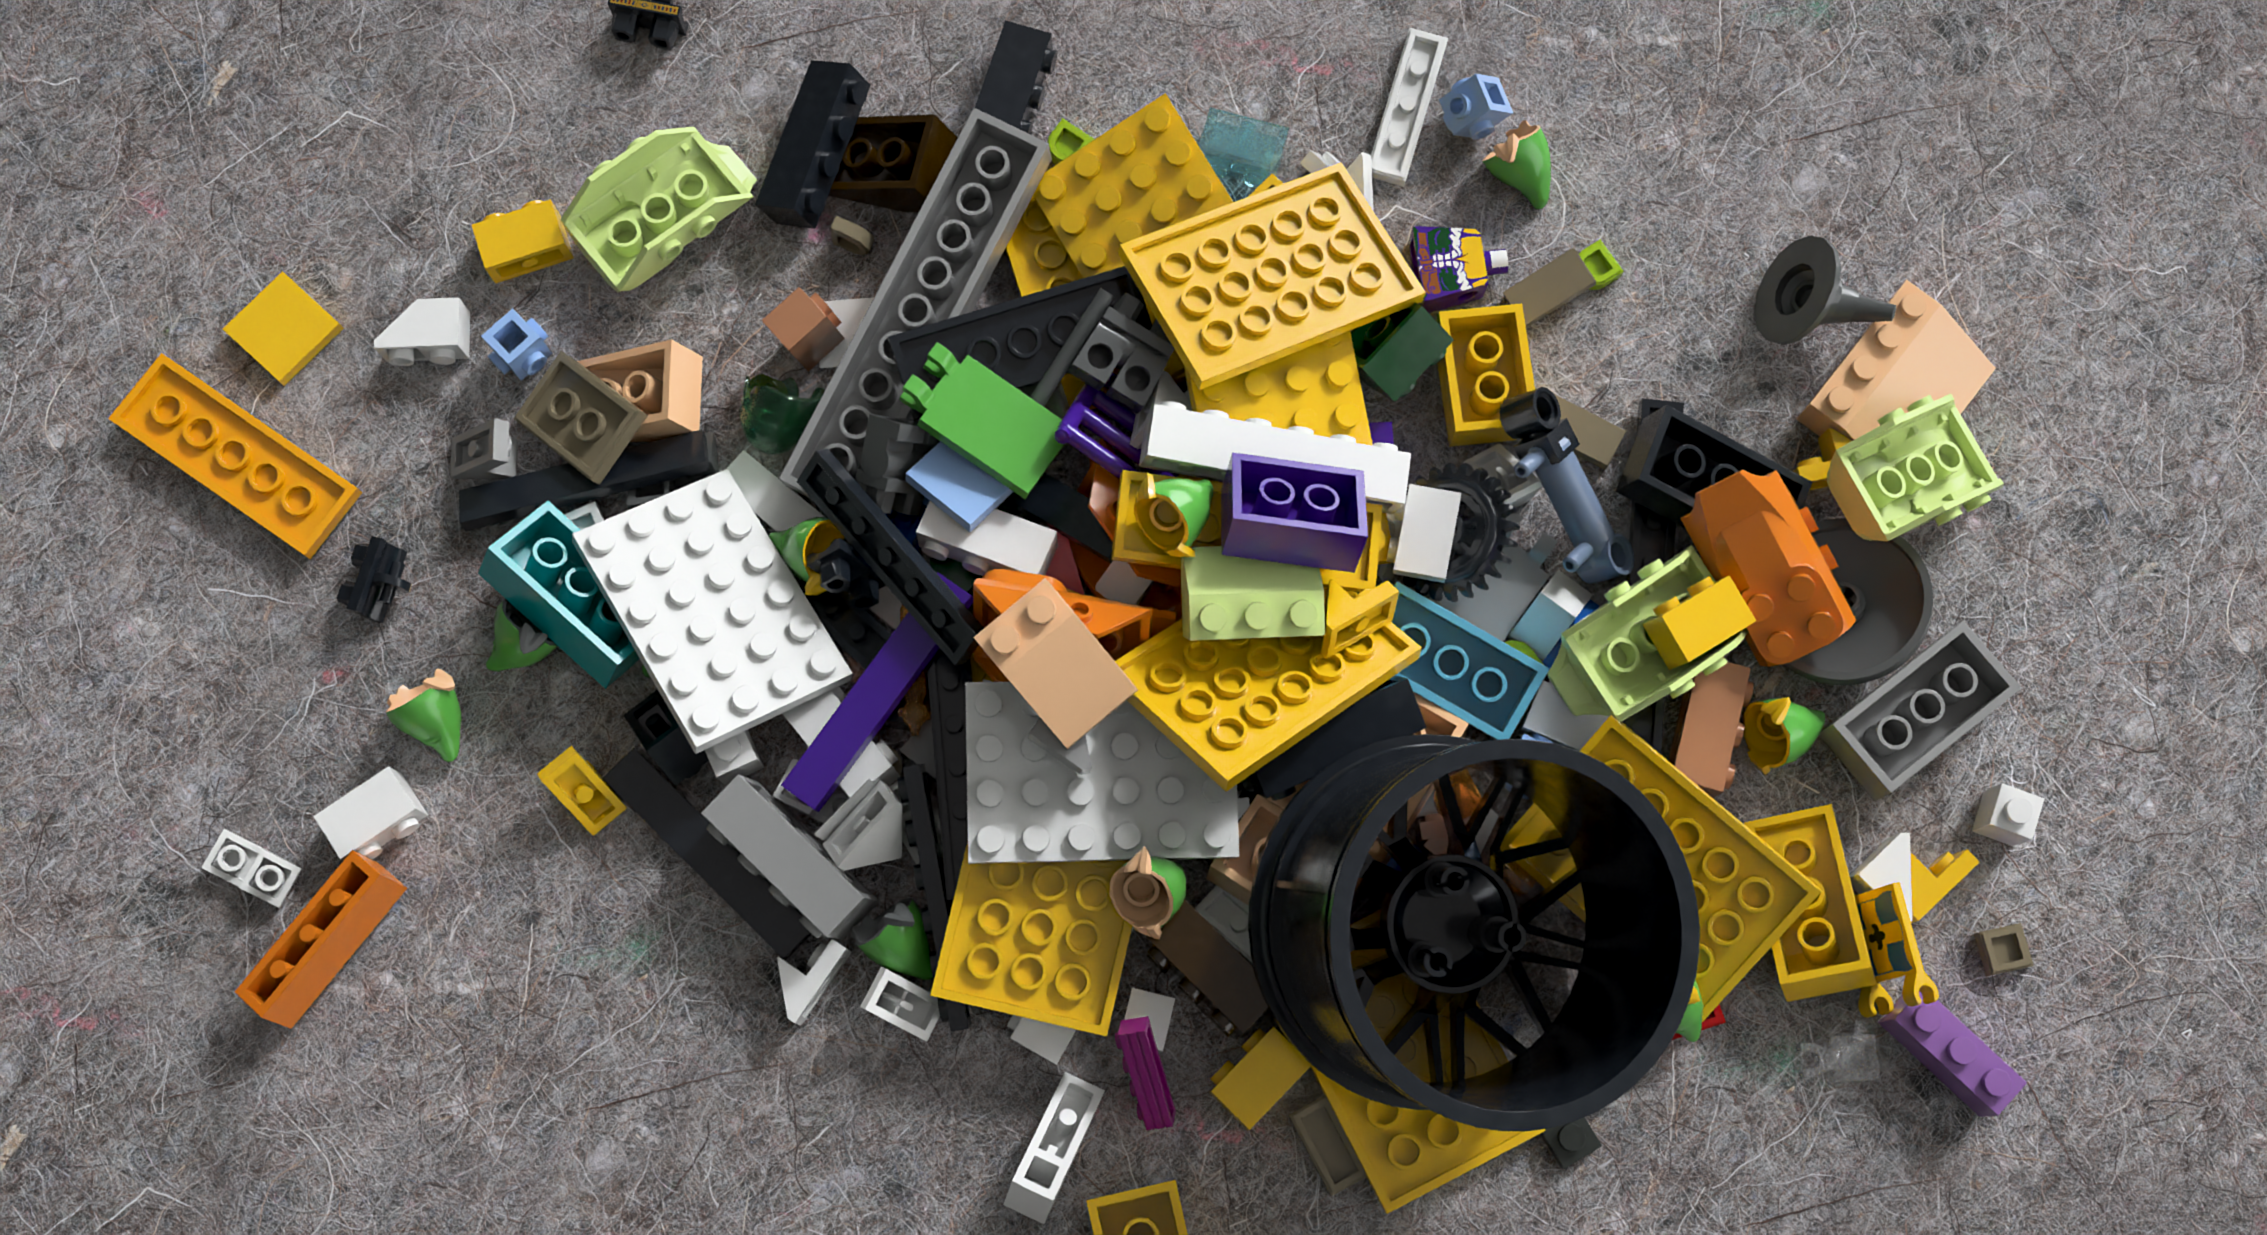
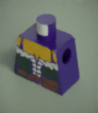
(1452, 265)

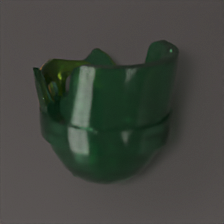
(775, 418)

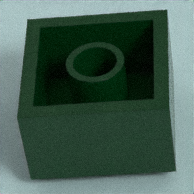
(1398, 350)

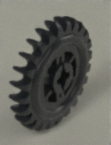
(1477, 538)

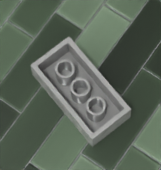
(1919, 711)
(789, 857)

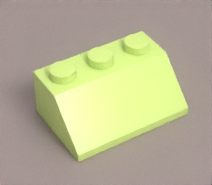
(1248, 597)

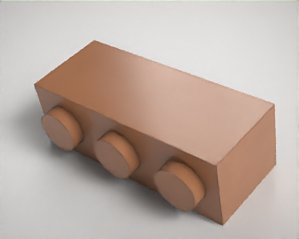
(1711, 727)

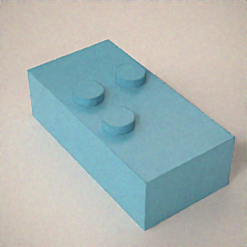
(1466, 667)

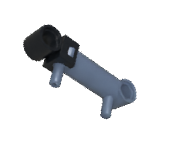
(1548, 450)

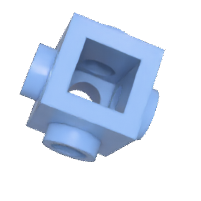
(1475, 106)
(517, 345)

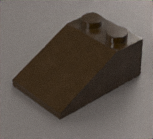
(893, 161)

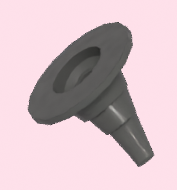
(1806, 291)

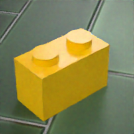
(522, 240)
(1698, 622)
(1259, 1077)

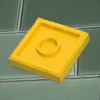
(283, 328)

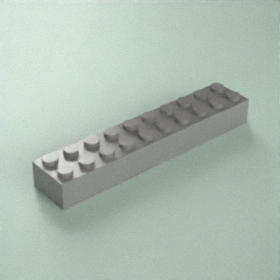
(930, 280)

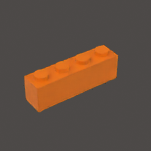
(320, 940)

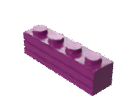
(1146, 1073)

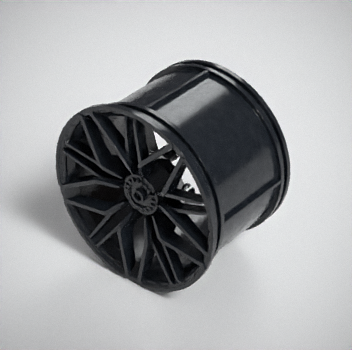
(1457, 927)

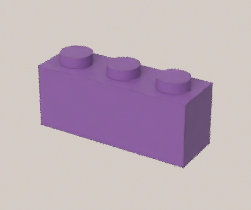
(1954, 1055)

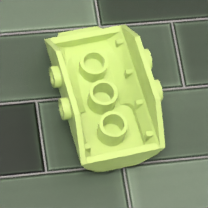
(654, 202)
(1911, 471)
(1608, 657)

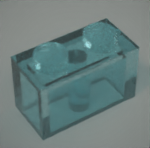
(1243, 146)

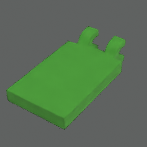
(985, 420)

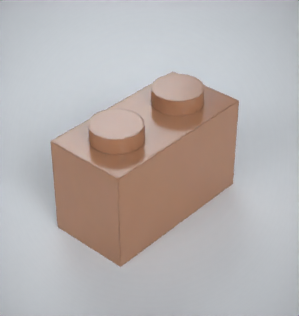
(805, 327)

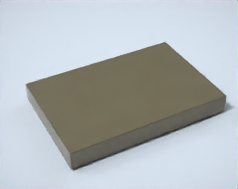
(580, 417)

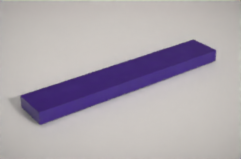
(864, 710)

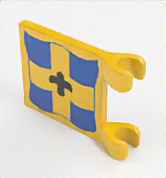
(1891, 951)

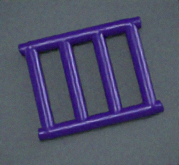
(1081, 414)

